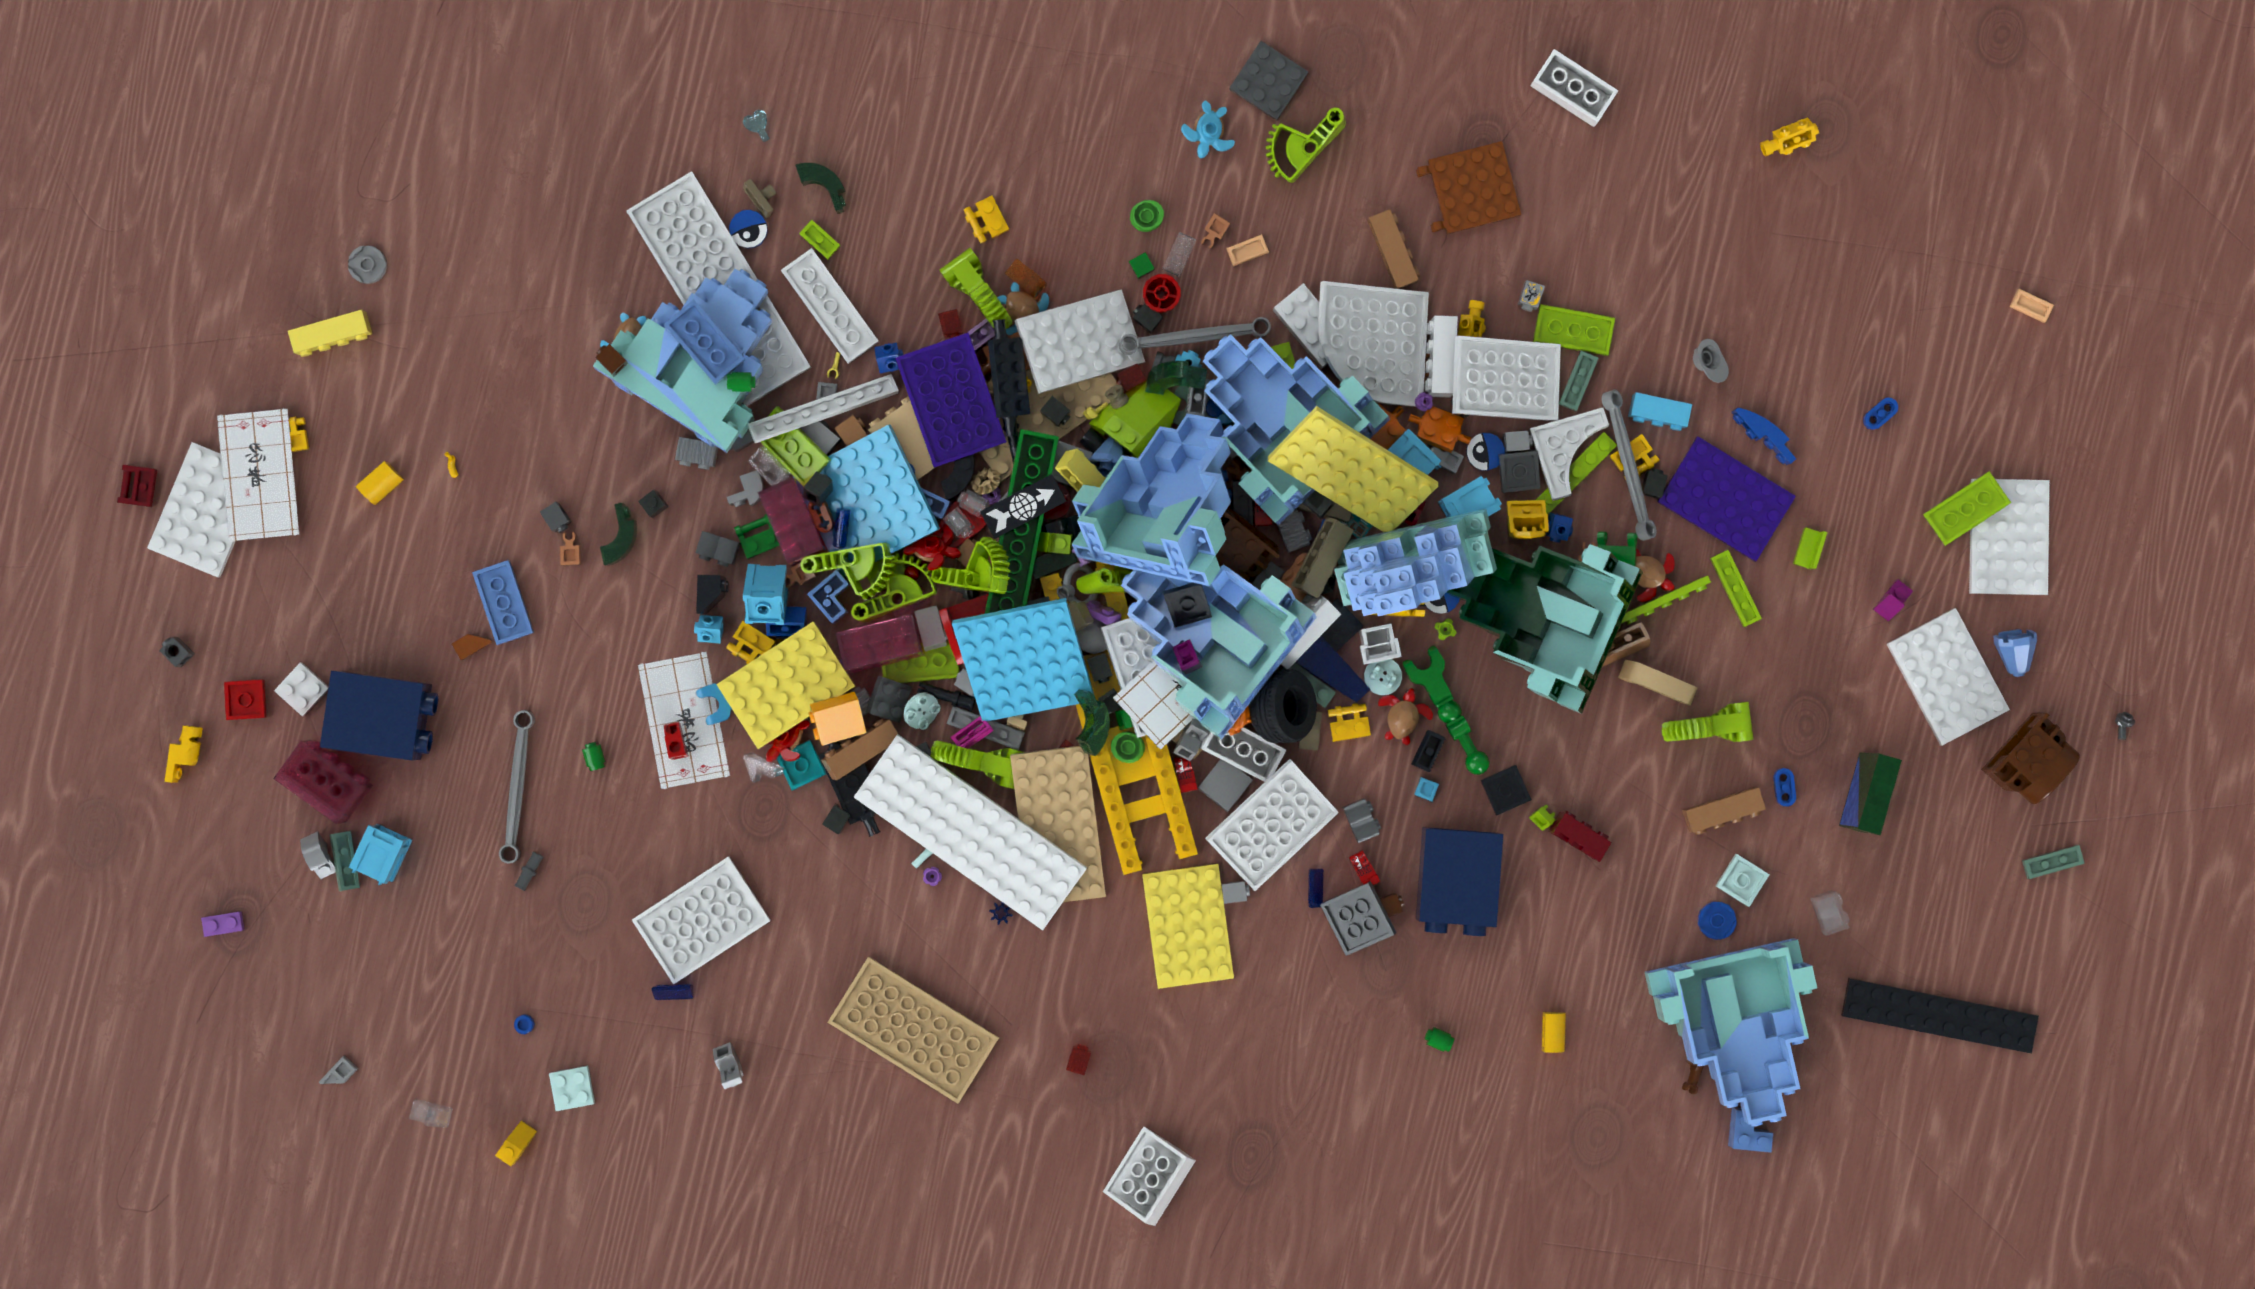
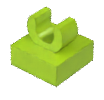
(1542, 818)

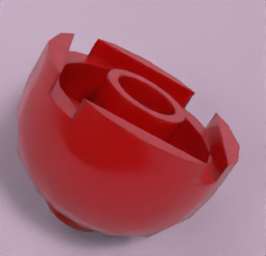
(1161, 293)

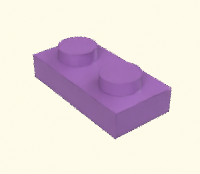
(1103, 614)
(222, 923)

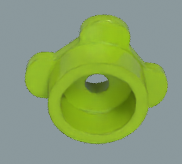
(1450, 629)

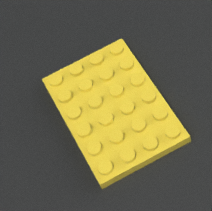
(783, 682)
(1188, 926)

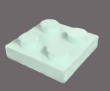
(1742, 880)
(571, 1088)

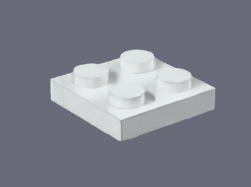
(302, 689)

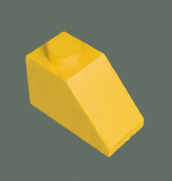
(516, 1143)

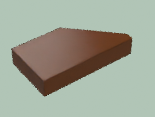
(469, 645)

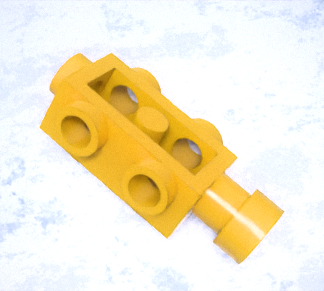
(1791, 137)
(1470, 323)

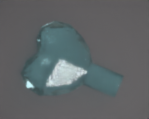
(757, 123)

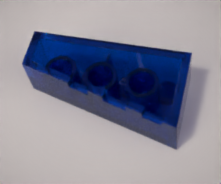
(1330, 668)

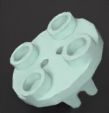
(1391, 680)
(916, 706)

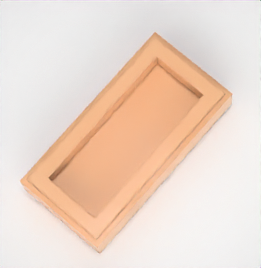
(1247, 250)
(2031, 305)

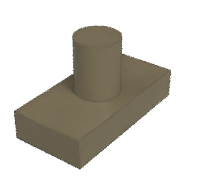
(760, 197)
(1311, 741)

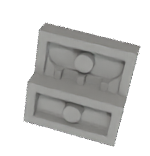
(1225, 784)

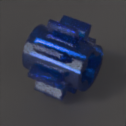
(996, 915)

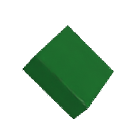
(1141, 265)
(1123, 719)

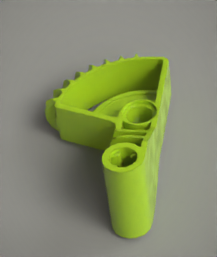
(1297, 143)
(967, 276)
(855, 571)
(979, 573)
(1103, 581)
(898, 584)
(1730, 723)
(994, 763)

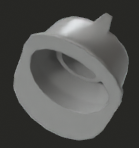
(1711, 361)

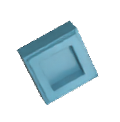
(1426, 789)

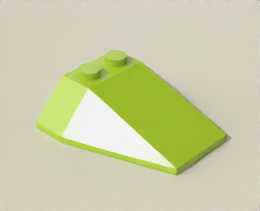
(1138, 419)

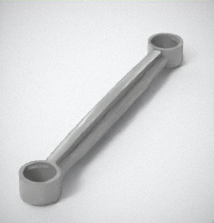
(1194, 335)
(1645, 527)
(516, 786)

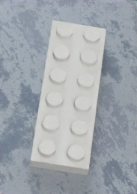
(830, 306)

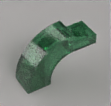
(817, 174)
(1174, 374)
(625, 539)
(1096, 723)

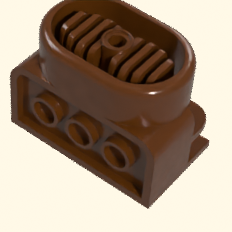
(1245, 547)
(2033, 759)

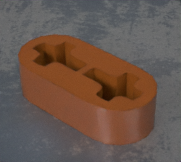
(817, 517)

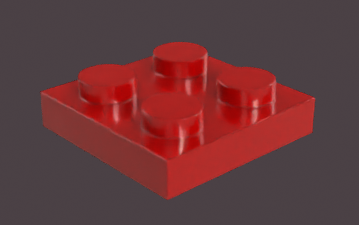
(245, 699)

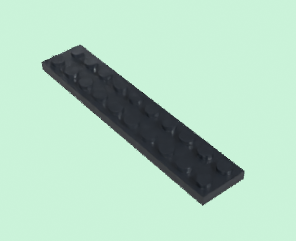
(1939, 1015)

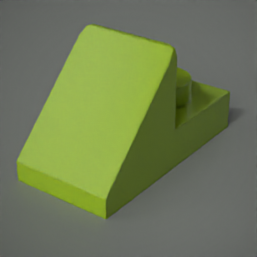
(1055, 543)

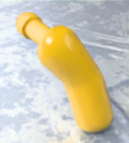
(451, 465)

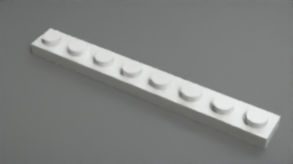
(822, 408)

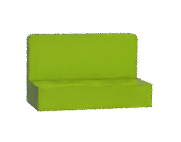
(1809, 548)

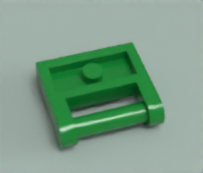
(757, 543)

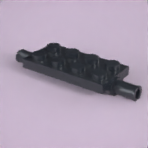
(1008, 377)
(847, 788)

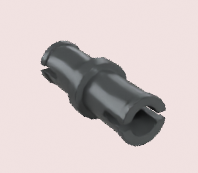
(528, 871)

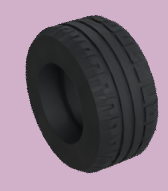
(1284, 707)

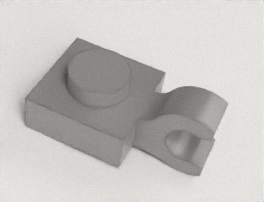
(1449, 461)

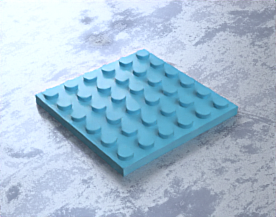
(881, 494)
(1022, 659)

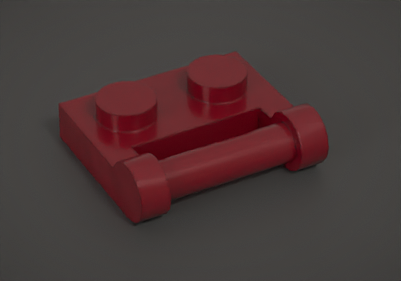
(142, 488)

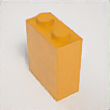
(837, 718)

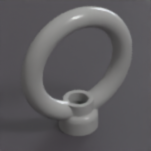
(1067, 590)

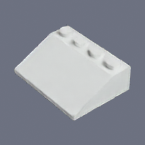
(1149, 1176)

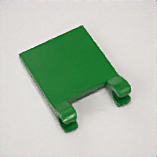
(1623, 553)

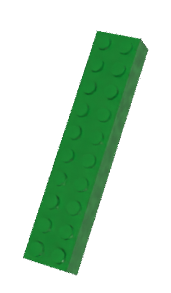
(1031, 463)

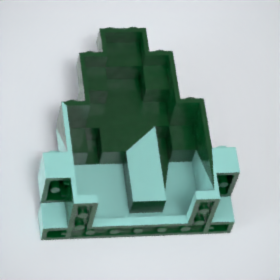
(1553, 616)

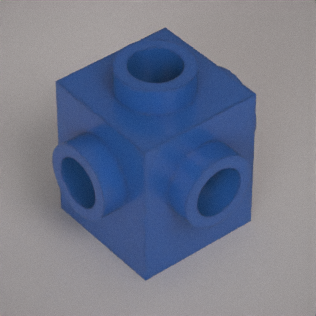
(886, 357)
(1559, 527)

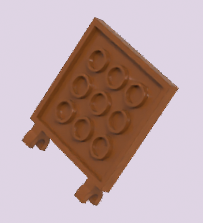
(1472, 188)

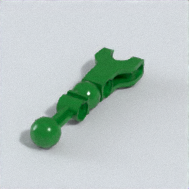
(1448, 709)

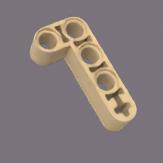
(1657, 682)

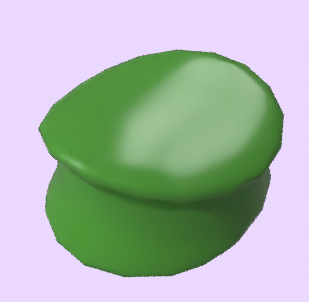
(1147, 215)
(1127, 747)

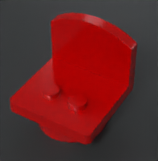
(966, 609)

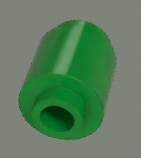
(740, 381)
(593, 756)
(1439, 1039)

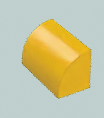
(379, 482)
(1553, 1032)

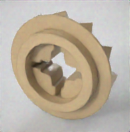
(986, 486)

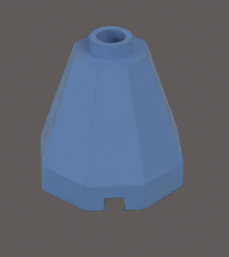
(1107, 456)
(2016, 650)

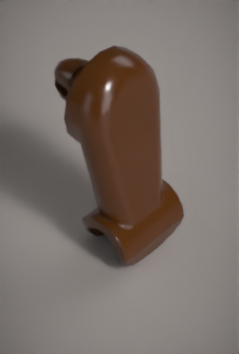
(1695, 1073)

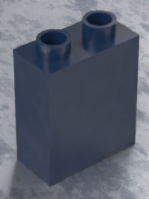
(378, 716)
(1459, 880)

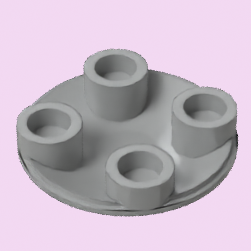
(1091, 638)

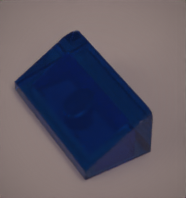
(841, 528)
(1315, 887)
(672, 992)

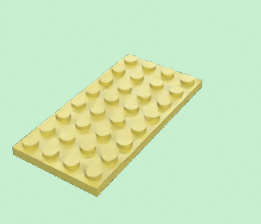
(1352, 470)

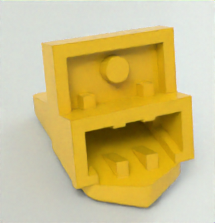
(1527, 519)

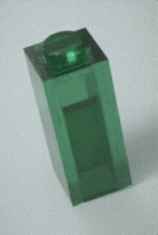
(1052, 563)

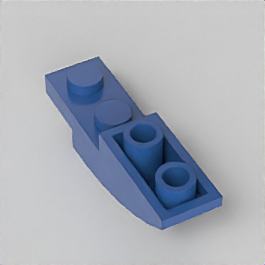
(1759, 427)

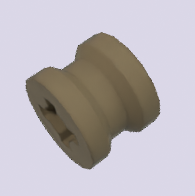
(1116, 396)

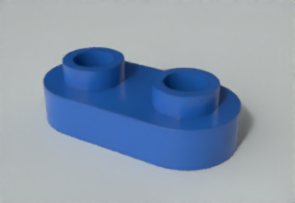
(1880, 414)
(1786, 786)

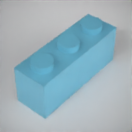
(1660, 411)

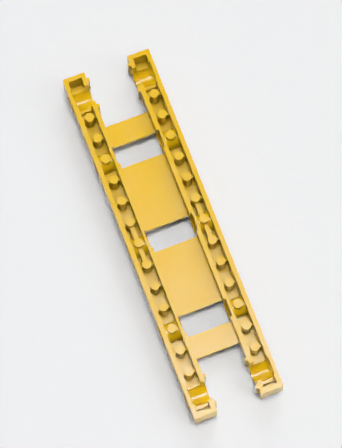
(1114, 773)

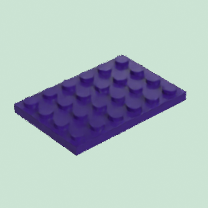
(950, 399)
(1726, 499)

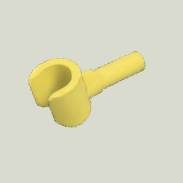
(835, 366)
(1090, 413)

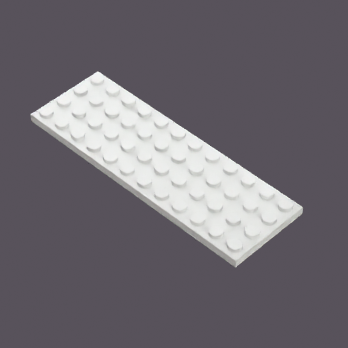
(696, 245)
(970, 832)

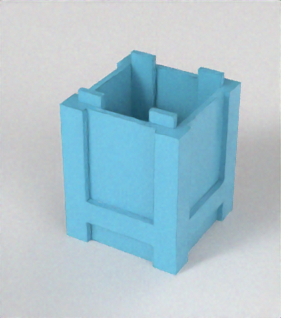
(1415, 452)
(1470, 498)
(765, 594)
(380, 853)

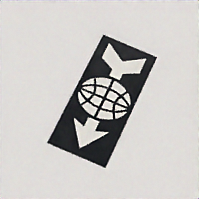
(1023, 506)

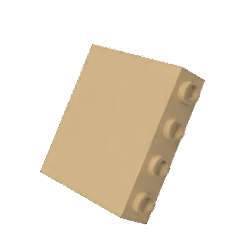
(908, 434)

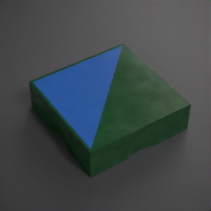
(1870, 793)

